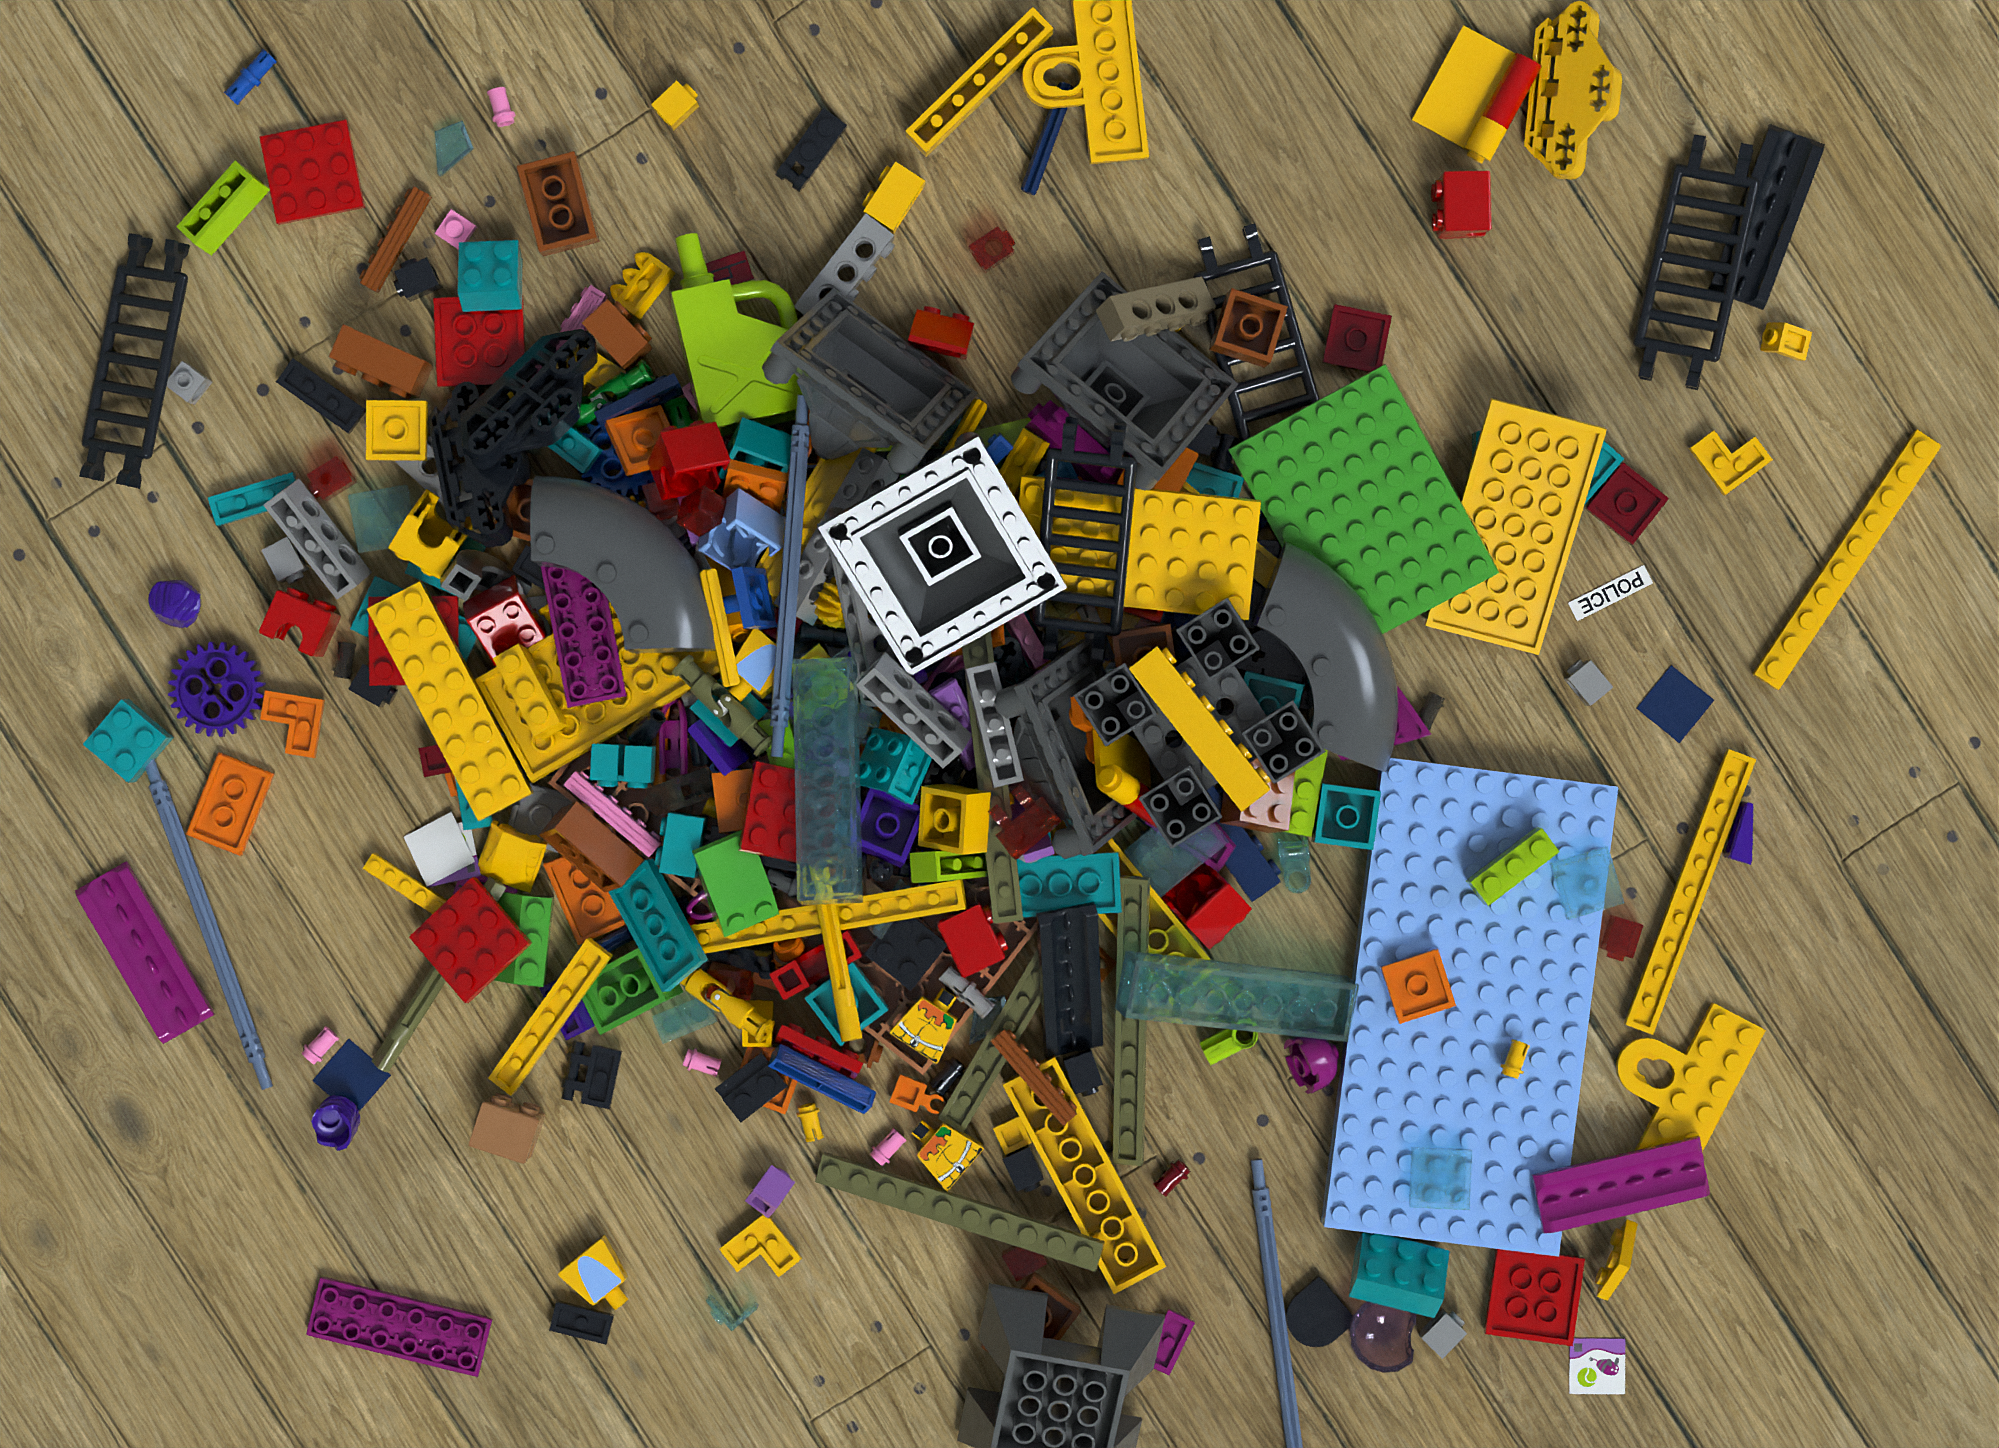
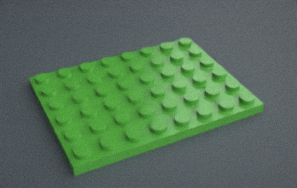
(1367, 499)

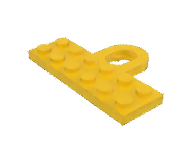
(1107, 81)
(1700, 1079)

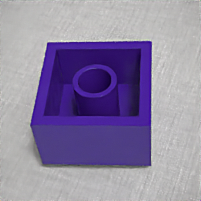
(888, 827)

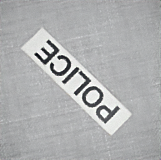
(1610, 593)

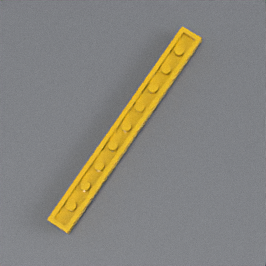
(1846, 559)
(1689, 891)
(805, 921)

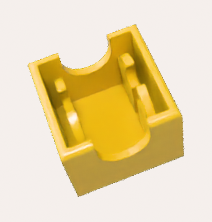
(428, 538)

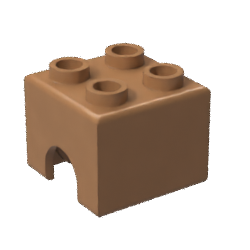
(507, 1128)

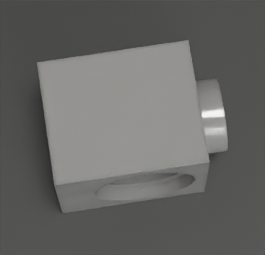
(188, 383)
(285, 561)
(1587, 682)
(1443, 1332)

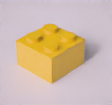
(954, 819)

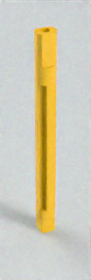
(842, 990)

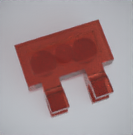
(1028, 827)

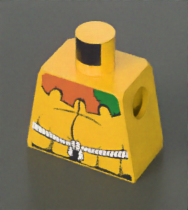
(927, 1025)
(946, 1151)

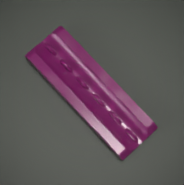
(583, 638)
(144, 952)
(1621, 1185)
(399, 1326)

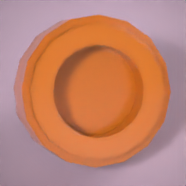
(789, 949)

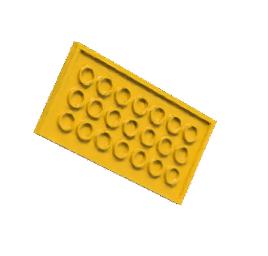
(1526, 506)
(1182, 546)
(647, 685)

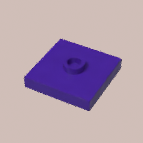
(722, 755)

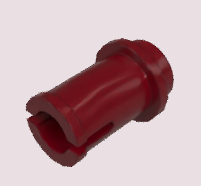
(1172, 1177)

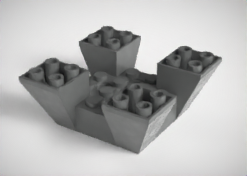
(1181, 802)
(1036, 1367)

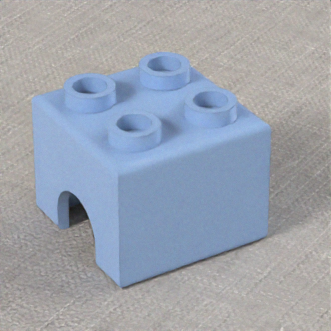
(744, 532)

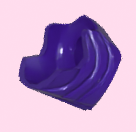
(175, 602)
(336, 1122)

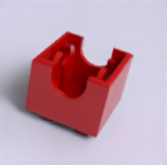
(1462, 204)
(688, 459)
(504, 618)
(315, 620)
(1207, 905)
(972, 939)

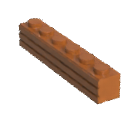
(395, 239)
(1033, 1076)

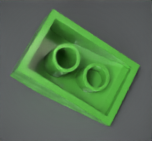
(734, 885)
(624, 992)

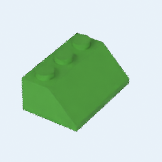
(534, 918)

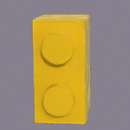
(894, 196)

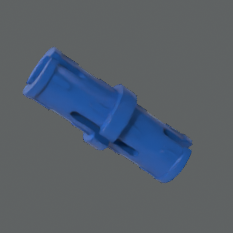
(250, 76)

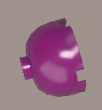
(1311, 1062)

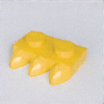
(642, 284)

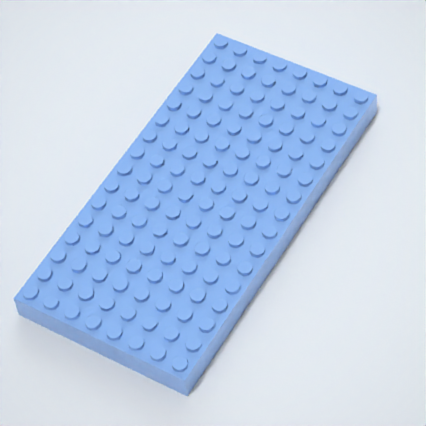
(1513, 976)

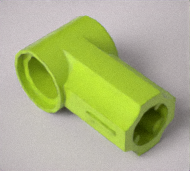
(1224, 1045)

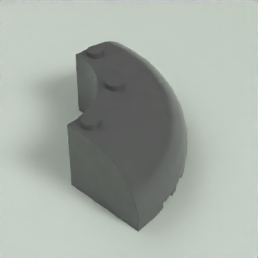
(628, 557)
(1339, 656)

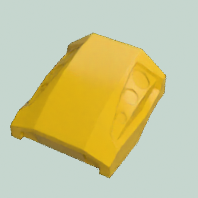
(512, 856)

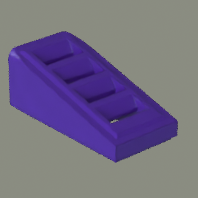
(1741, 836)

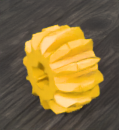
(829, 605)

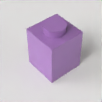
(770, 1191)

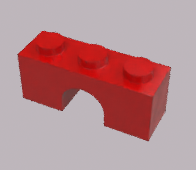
(810, 967)

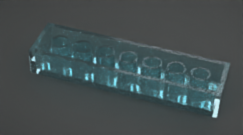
(827, 781)
(1236, 996)

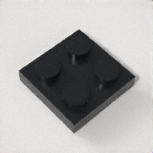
(906, 951)

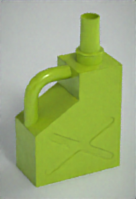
(727, 348)

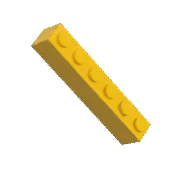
(979, 82)
(1199, 728)

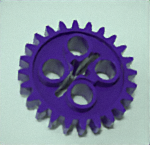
(195, 705)

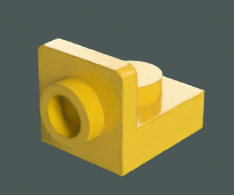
(1786, 340)

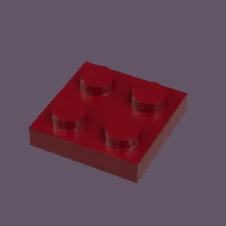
(1356, 338)
(1627, 503)

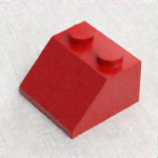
(941, 333)

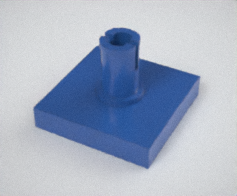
(751, 598)

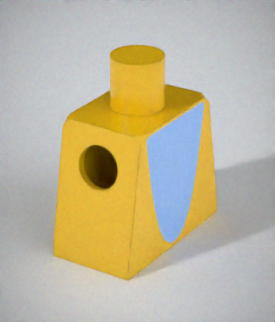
(755, 666)
(597, 1274)

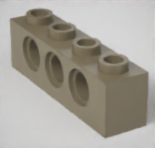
(1156, 309)

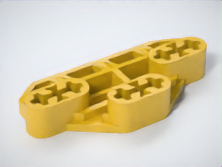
(1575, 96)

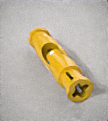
(736, 1010)

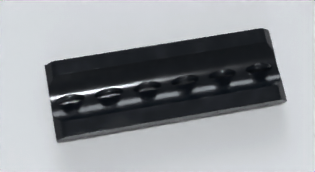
(1785, 174)
(1070, 979)

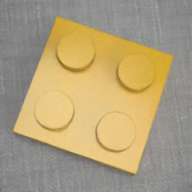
(396, 430)

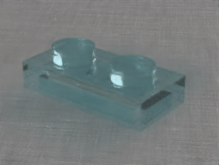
(683, 1019)

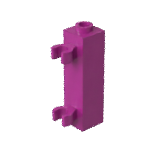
(1048, 424)

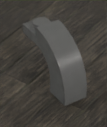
(477, 571)

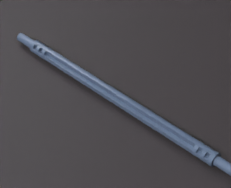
(789, 577)
(208, 924)
(1275, 1306)

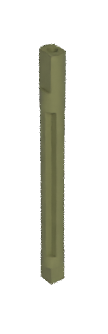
(419, 1004)

